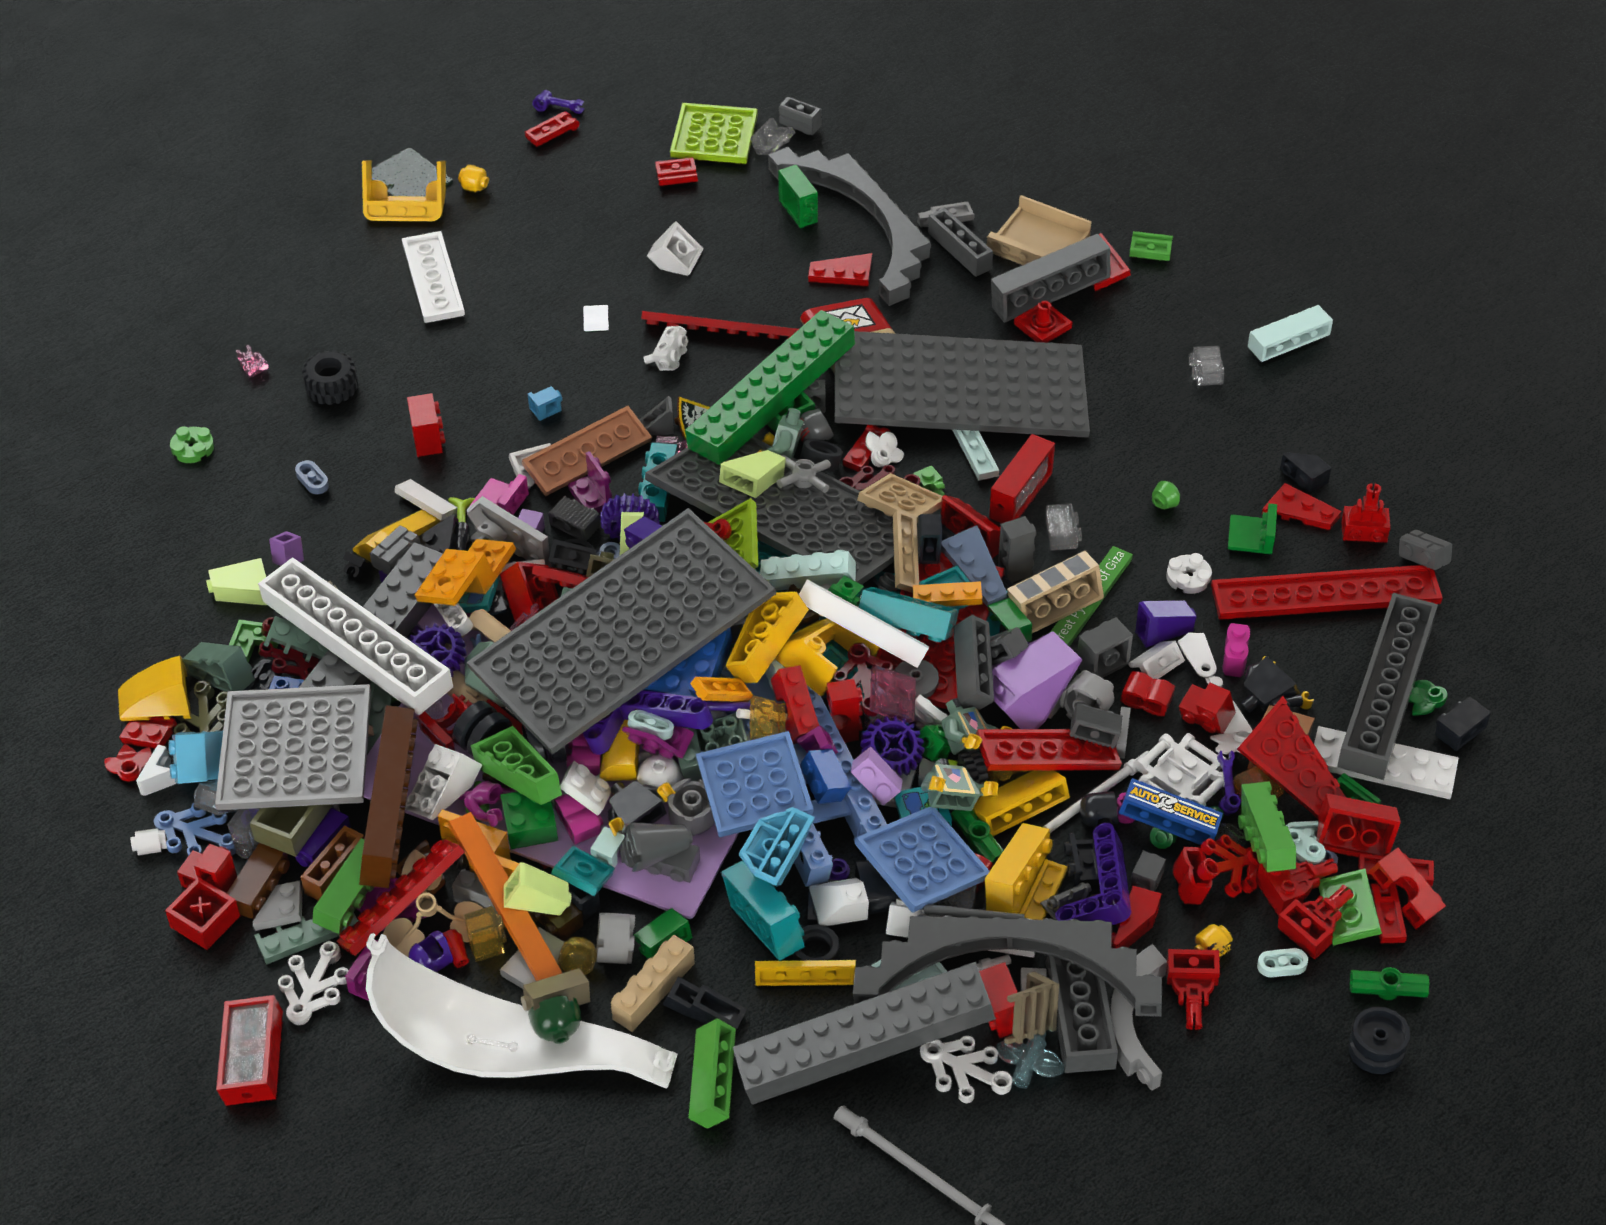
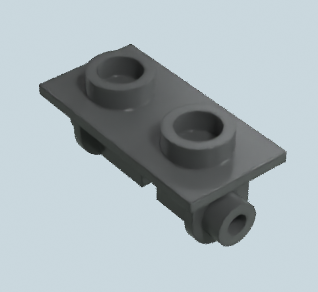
(1072, 895)

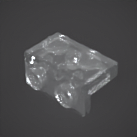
(771, 137)

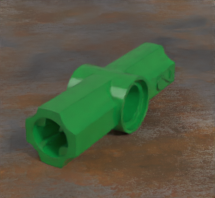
(977, 834)
(1400, 983)

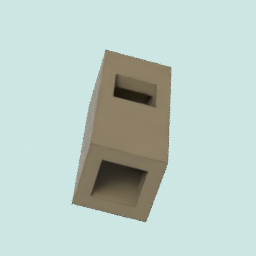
(566, 984)

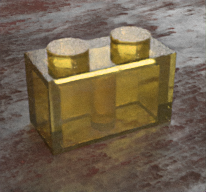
(485, 933)

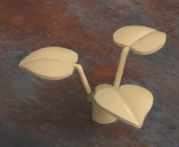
(404, 934)

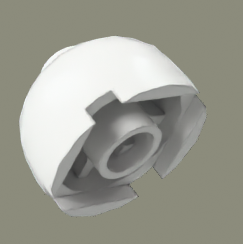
(659, 770)

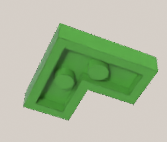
(247, 635)

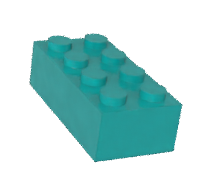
(910, 613)
(764, 910)

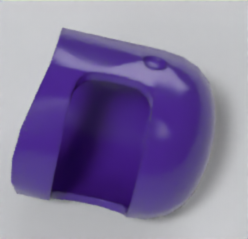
(429, 954)

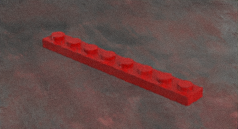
(713, 325)

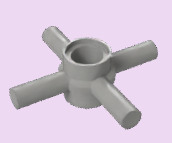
(804, 474)

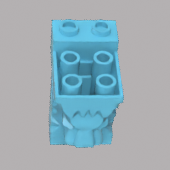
(195, 756)

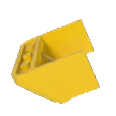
(381, 207)
(808, 645)

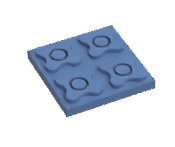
(752, 782)
(922, 858)

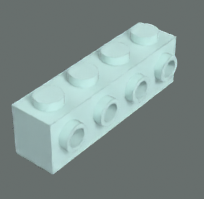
(1290, 333)
(817, 568)

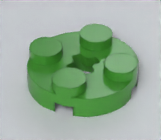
(191, 454)

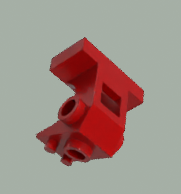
(436, 728)

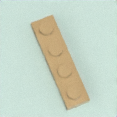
(905, 550)

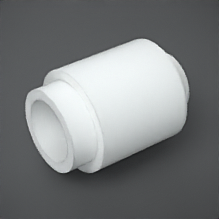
(149, 841)

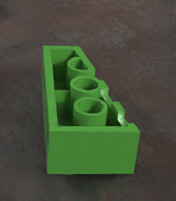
(518, 765)
(1266, 827)

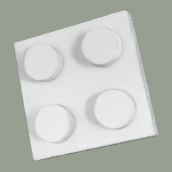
(586, 787)

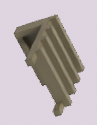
(1034, 1008)

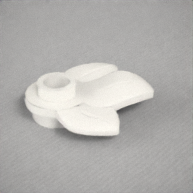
(883, 449)
(1230, 742)

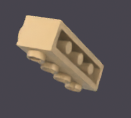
(652, 983)

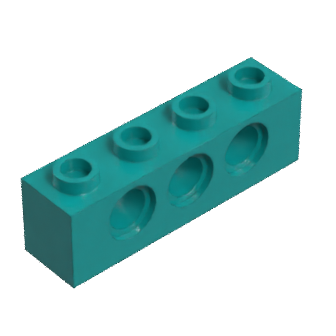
(658, 453)

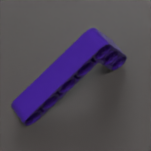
(679, 709)
(1114, 901)

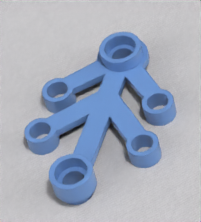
(192, 829)

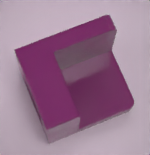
(817, 740)

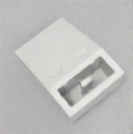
(441, 782)

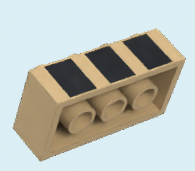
(1058, 591)

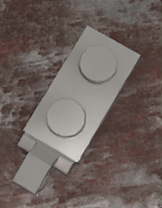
(961, 211)

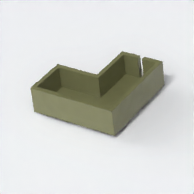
(287, 827)

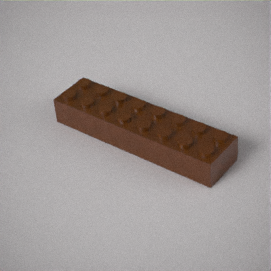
(388, 797)

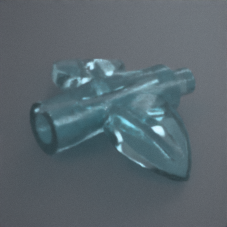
(1030, 1058)

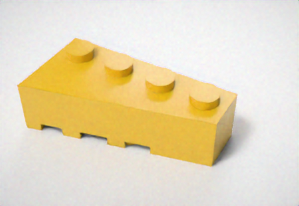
(765, 635)
(1017, 869)

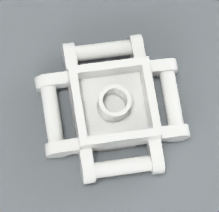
(1182, 771)

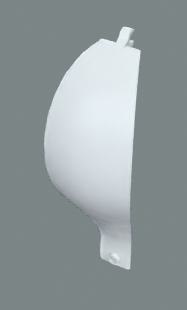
(437, 1014)

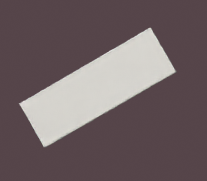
(425, 499)

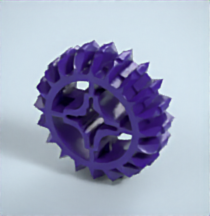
(612, 511)
(433, 642)
(880, 733)

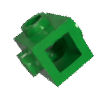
(847, 590)
(935, 742)

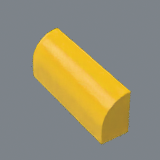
(621, 759)
(1021, 799)

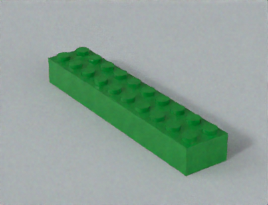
(770, 387)

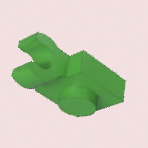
(931, 480)

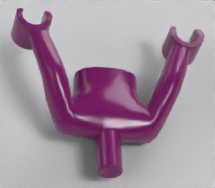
(482, 794)

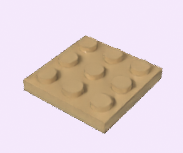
(896, 493)

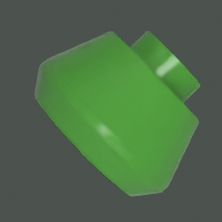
(1165, 495)

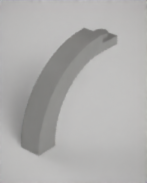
(1130, 1052)

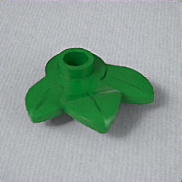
(1427, 697)

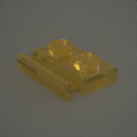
(766, 717)

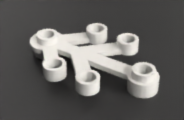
(313, 985)
(964, 1064)

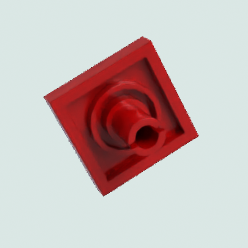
(1043, 322)

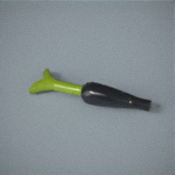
(461, 529)

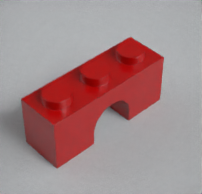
(791, 687)
(845, 708)
(1422, 900)

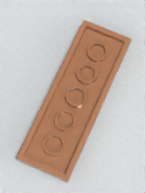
(605, 439)

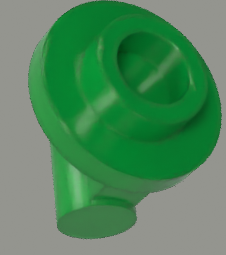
(1162, 839)

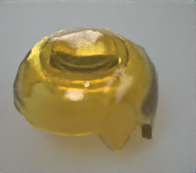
(576, 954)

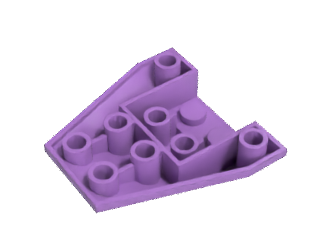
(1034, 680)

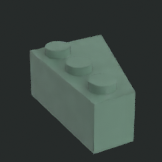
(219, 665)

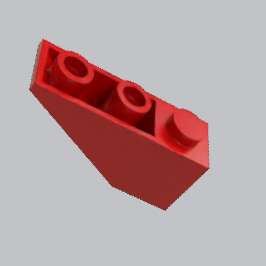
(1143, 915)

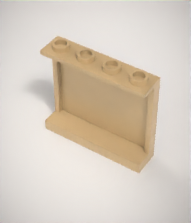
(1036, 232)

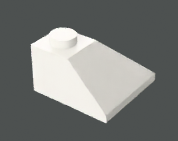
(675, 251)
(840, 901)

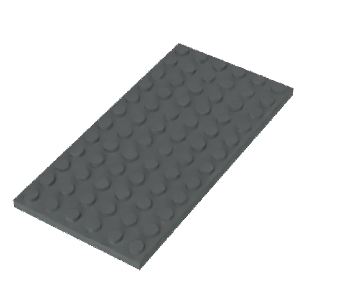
(962, 384)
(789, 516)
(620, 630)

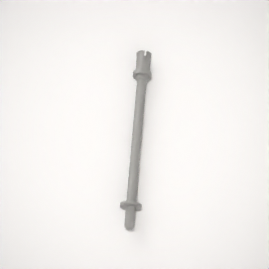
(860, 1127)

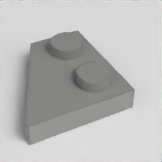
(281, 907)

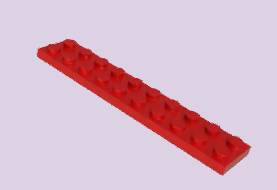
(1322, 591)

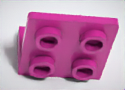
(505, 495)

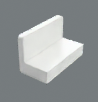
(1159, 659)

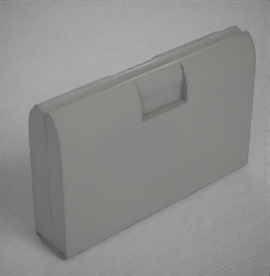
(516, 968)

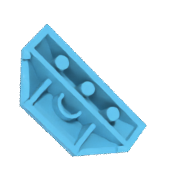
(776, 844)

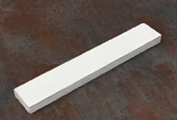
(863, 623)

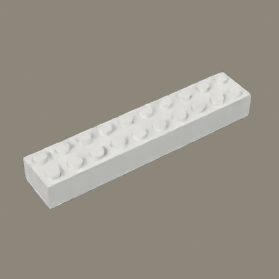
(356, 636)

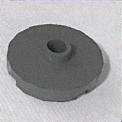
(927, 677)

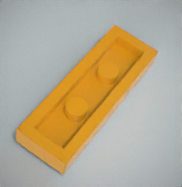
(950, 593)
(721, 689)

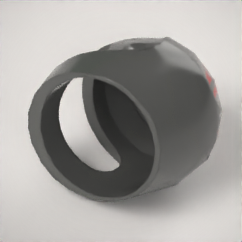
(815, 426)

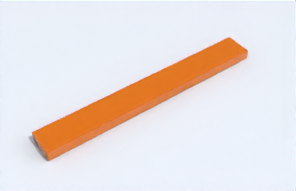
(493, 878)

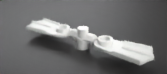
(1200, 656)

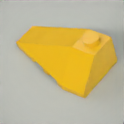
(417, 522)

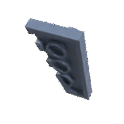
(973, 558)

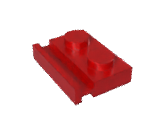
(676, 171)
(148, 732)

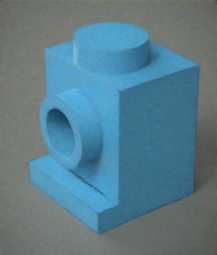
(545, 402)

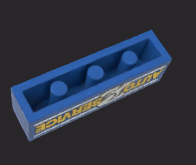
(1170, 812)

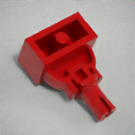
(1366, 521)
(1287, 885)
(1313, 922)
(1193, 976)

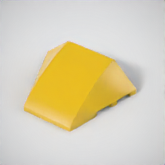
(155, 692)

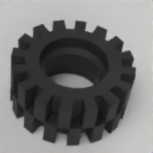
(974, 765)

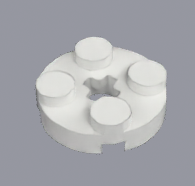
(1189, 563)

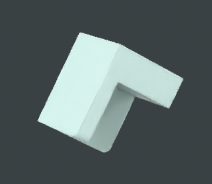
(607, 846)

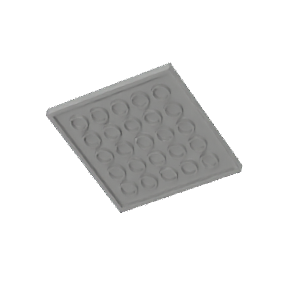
(294, 747)

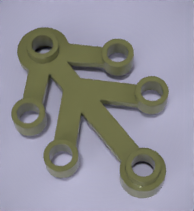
(204, 692)

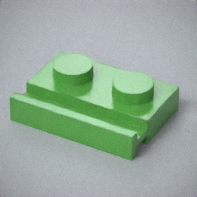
(1151, 246)

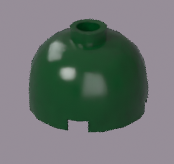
(555, 1019)

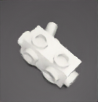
(669, 349)

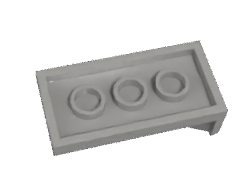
(499, 525)

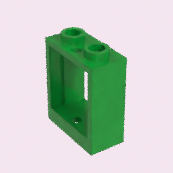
(798, 196)

